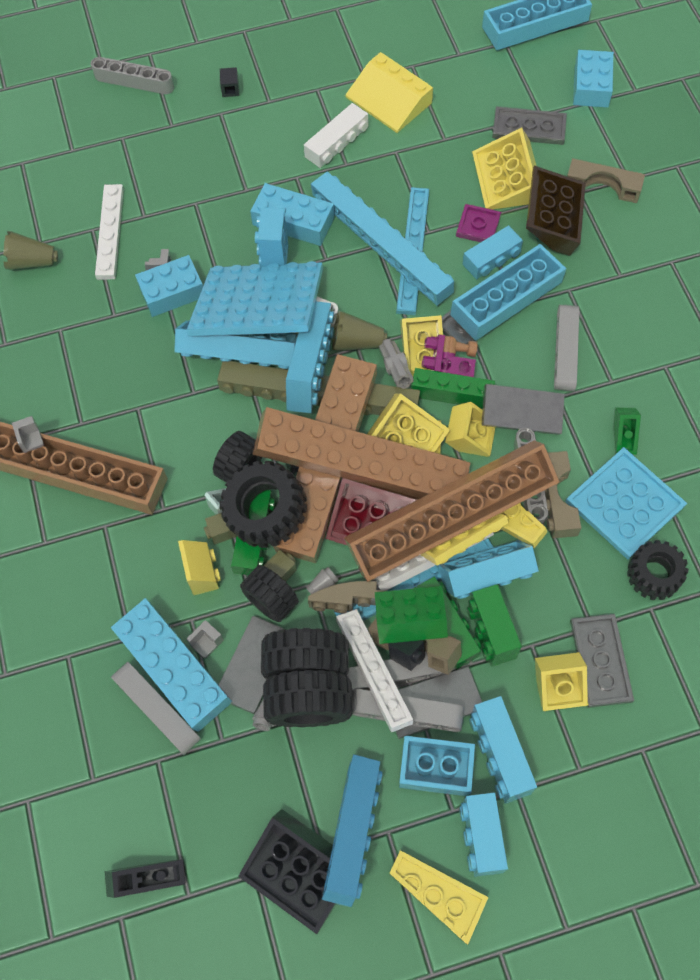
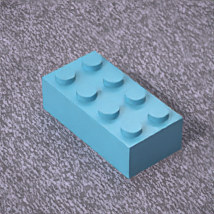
(304, 215)
(488, 568)
(502, 750)

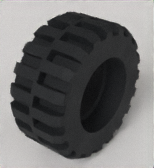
(250, 483)
(303, 651)
(307, 698)

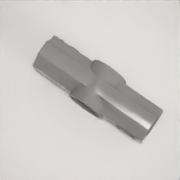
(396, 364)

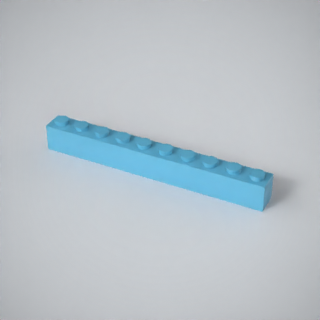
(384, 239)

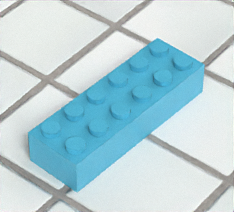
(531, 19)
(507, 292)
(247, 348)
(308, 360)
(171, 665)

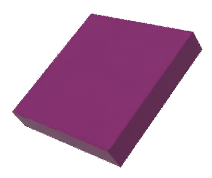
(477, 223)

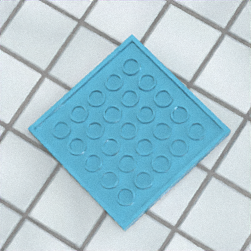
(256, 299)

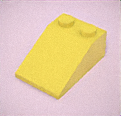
(413, 338)

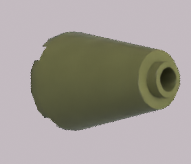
(27, 252)
(355, 333)

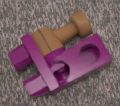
(444, 355)

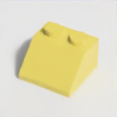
(467, 431)
(199, 566)
(561, 681)

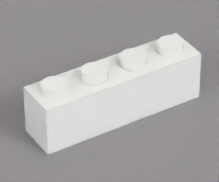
(336, 135)

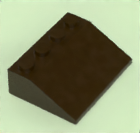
(556, 210)

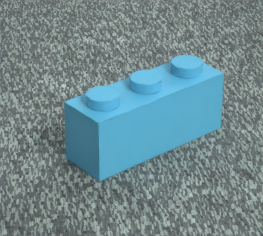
(492, 252)

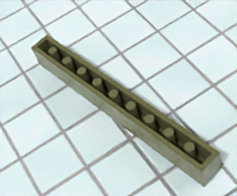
(271, 384)

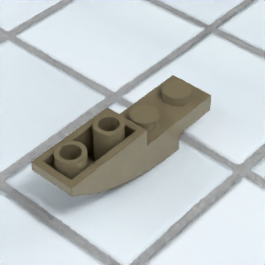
(343, 596)

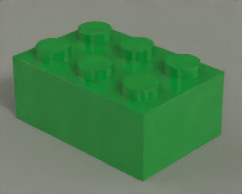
(411, 615)
(493, 625)

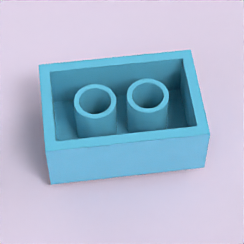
(593, 78)
(272, 237)
(170, 285)
(437, 766)
(483, 835)

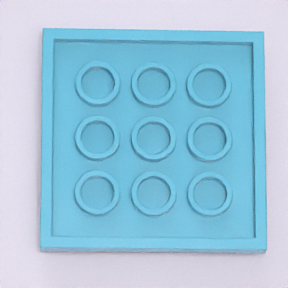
(626, 503)

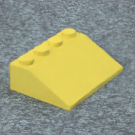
(390, 92)
(505, 170)
(409, 425)

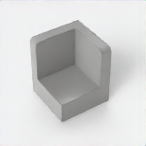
(165, 257)
(27, 434)
(205, 639)

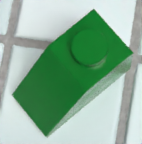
(626, 429)

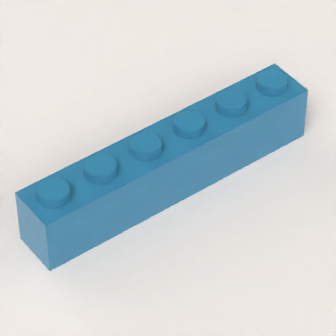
(351, 832)

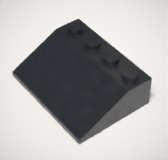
(291, 869)

